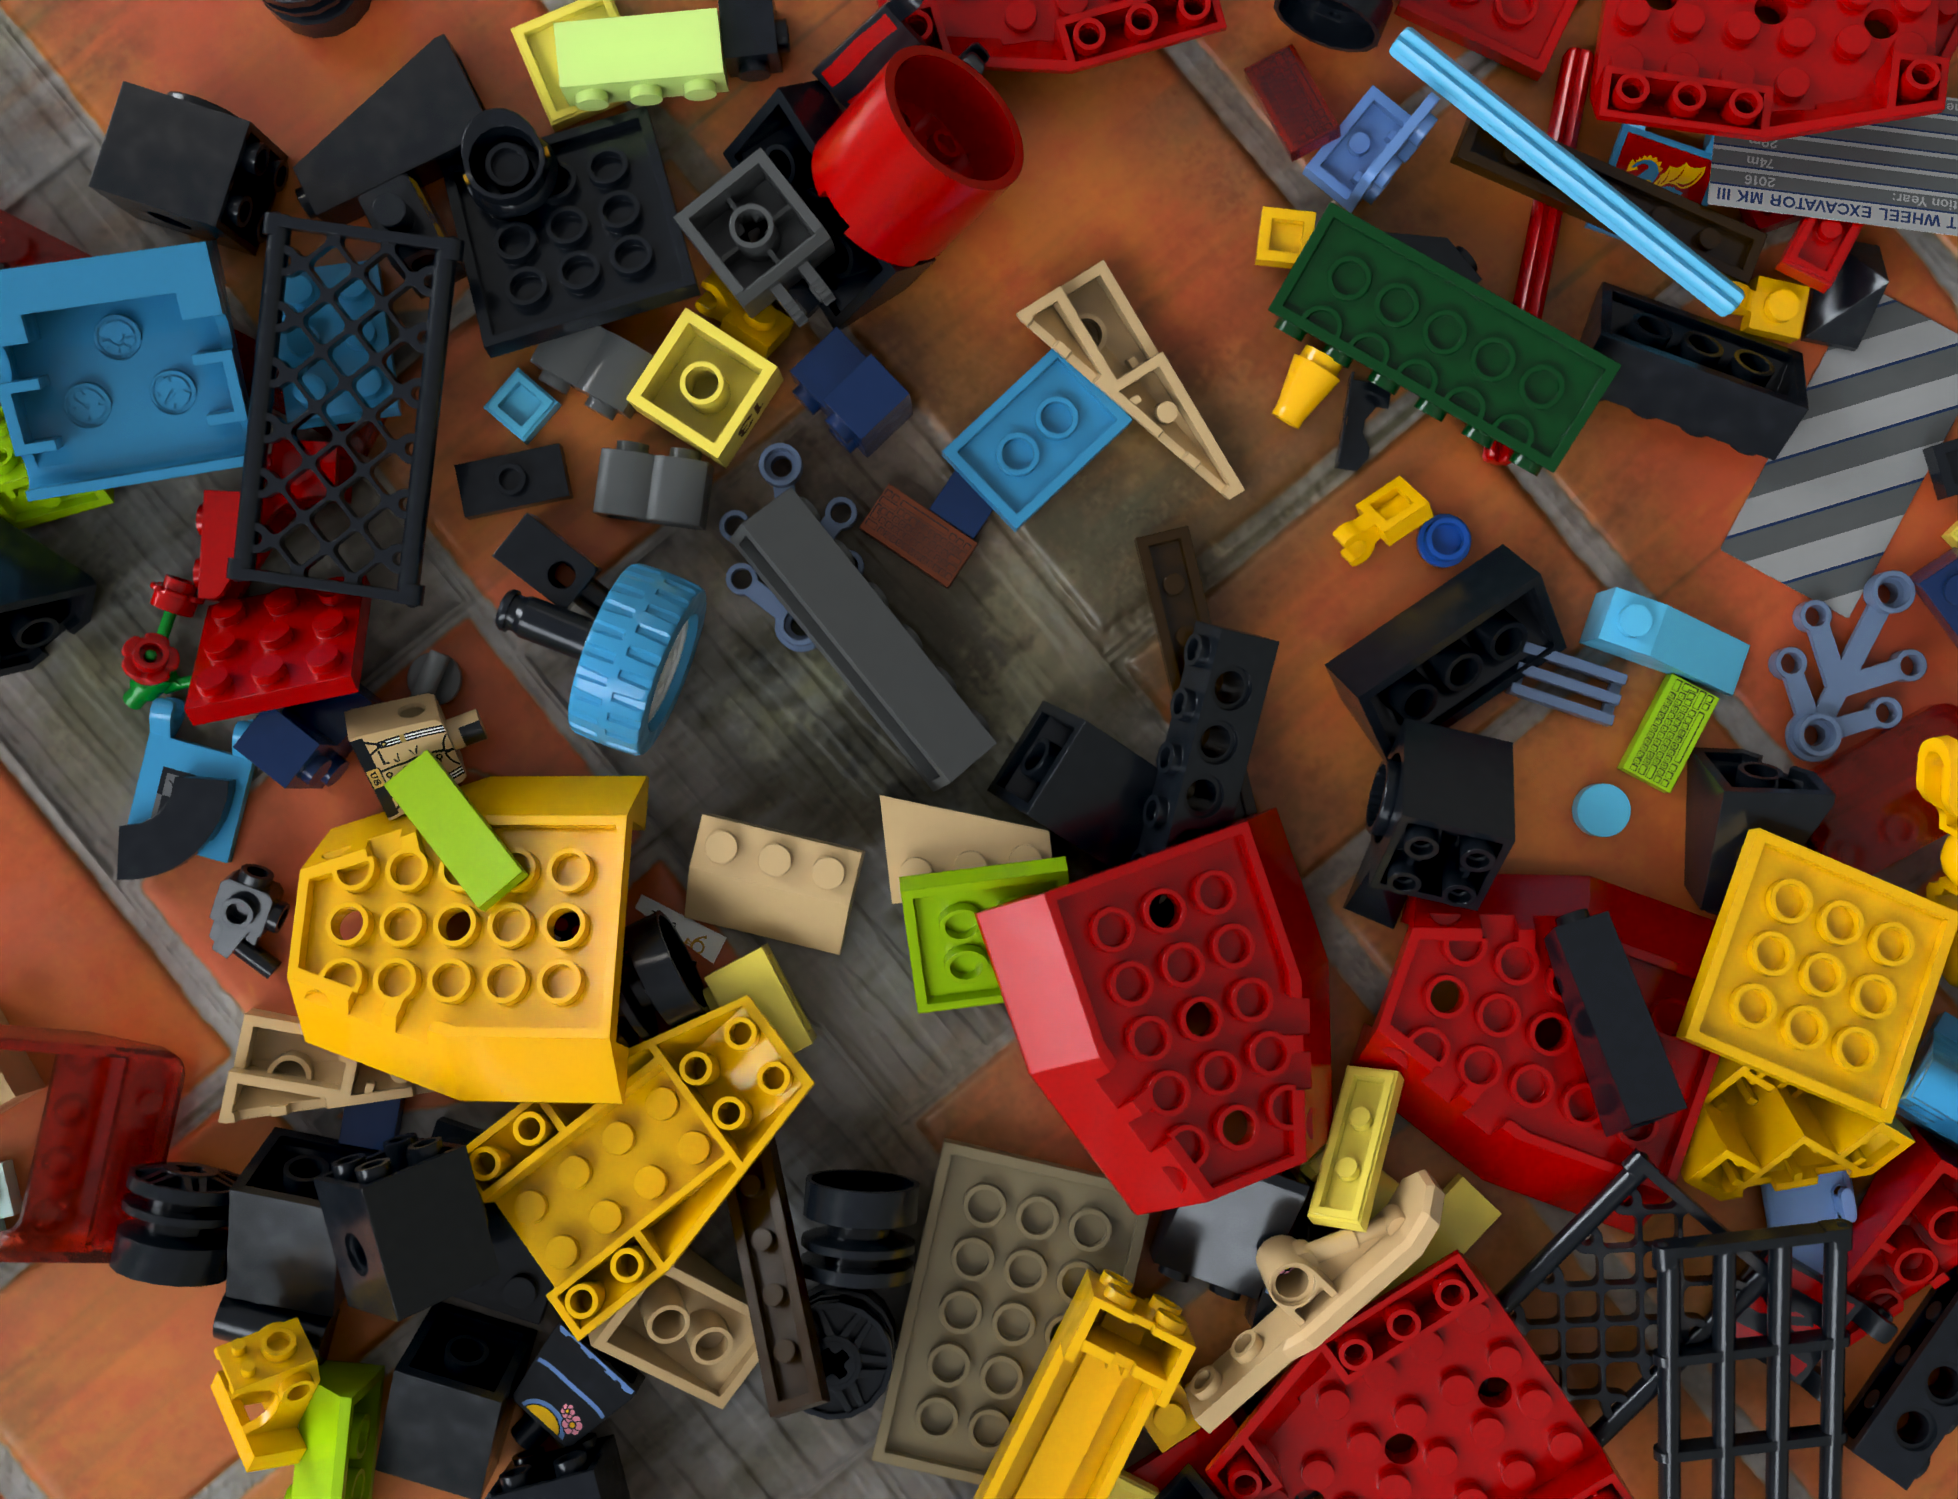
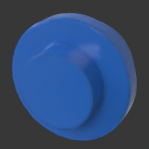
(1443, 540)

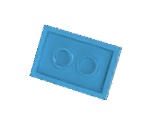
(349, 355)
(1035, 439)

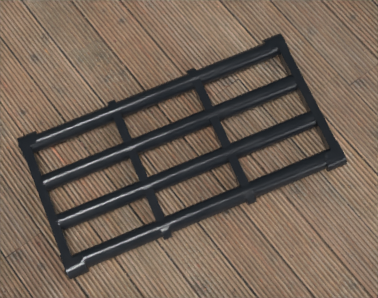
(1776, 1346)

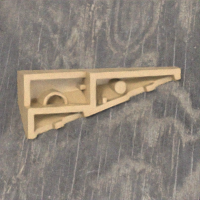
(1105, 341)
(284, 1074)

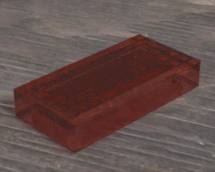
(1292, 102)

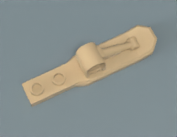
(1321, 1293)

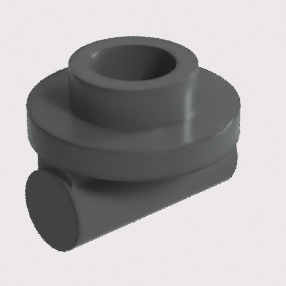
(435, 675)

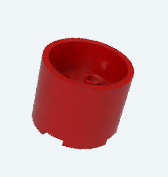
(918, 156)

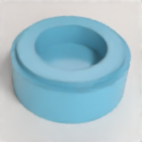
(1601, 810)

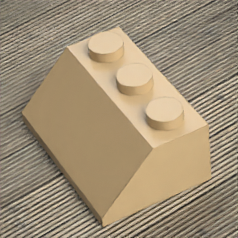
(772, 883)

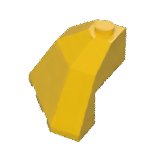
(1777, 1134)

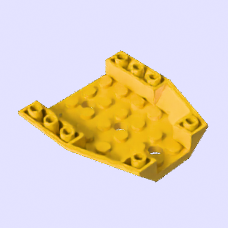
(508, 1002)

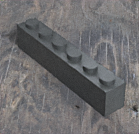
(863, 639)

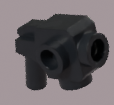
(243, 912)

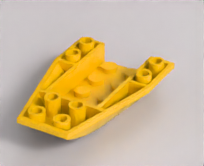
(625, 1188)

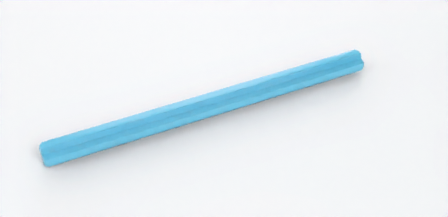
(1566, 172)

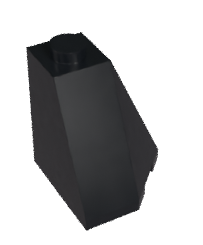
(37, 599)
(1738, 793)

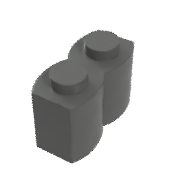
(596, 365)
(654, 487)

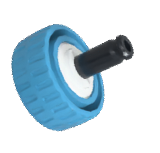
(628, 656)

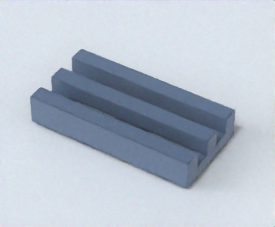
(1609, 697)

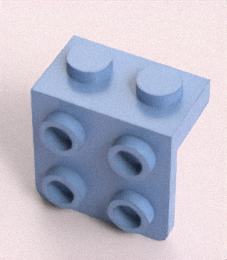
(1371, 148)

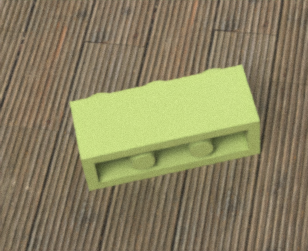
(641, 58)

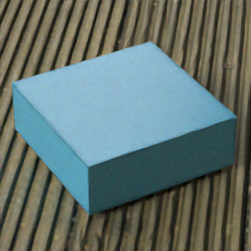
(522, 406)

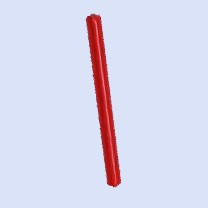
(1544, 219)

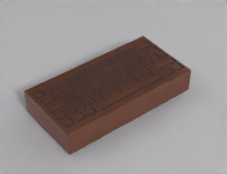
(918, 536)

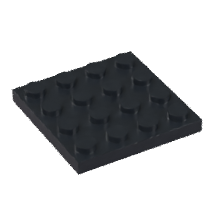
(587, 254)

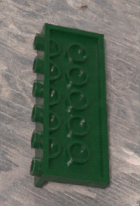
(1442, 340)

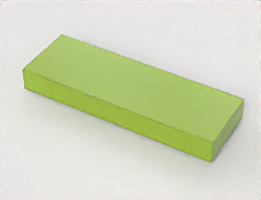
(456, 830)

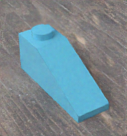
(1664, 640)

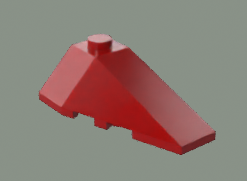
(1906, 1227)

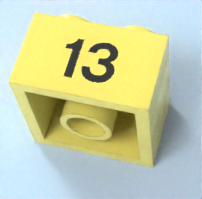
(705, 387)

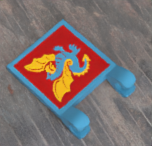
(1663, 163)

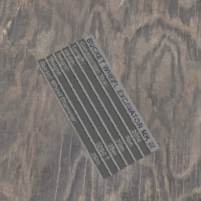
(1867, 174)

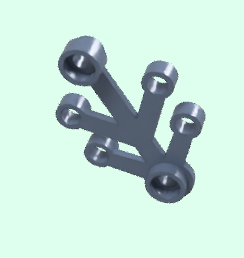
(758, 591)
(1843, 673)

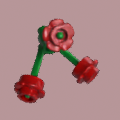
(151, 659)

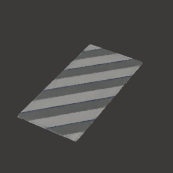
(1853, 460)

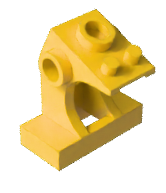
(269, 1369)

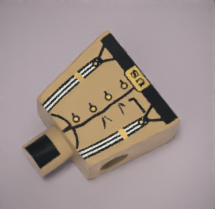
(399, 730)

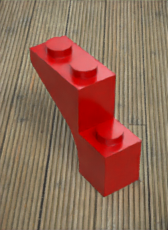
(219, 514)

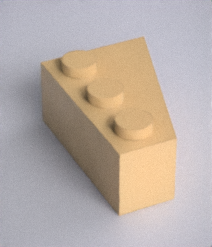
(941, 839)

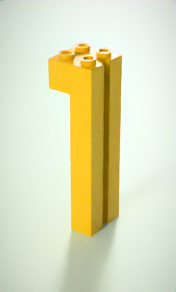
(1091, 1394)

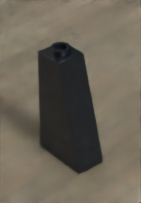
(403, 128)
(1611, 1024)

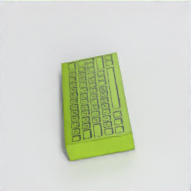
(1668, 733)

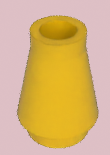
(1307, 383)

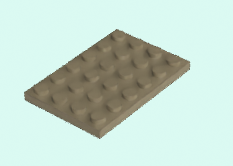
(987, 1296)

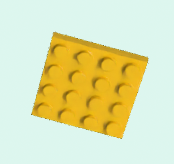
(1819, 975)

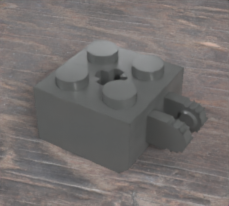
(762, 270)

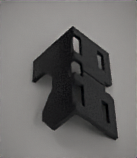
(1360, 402)

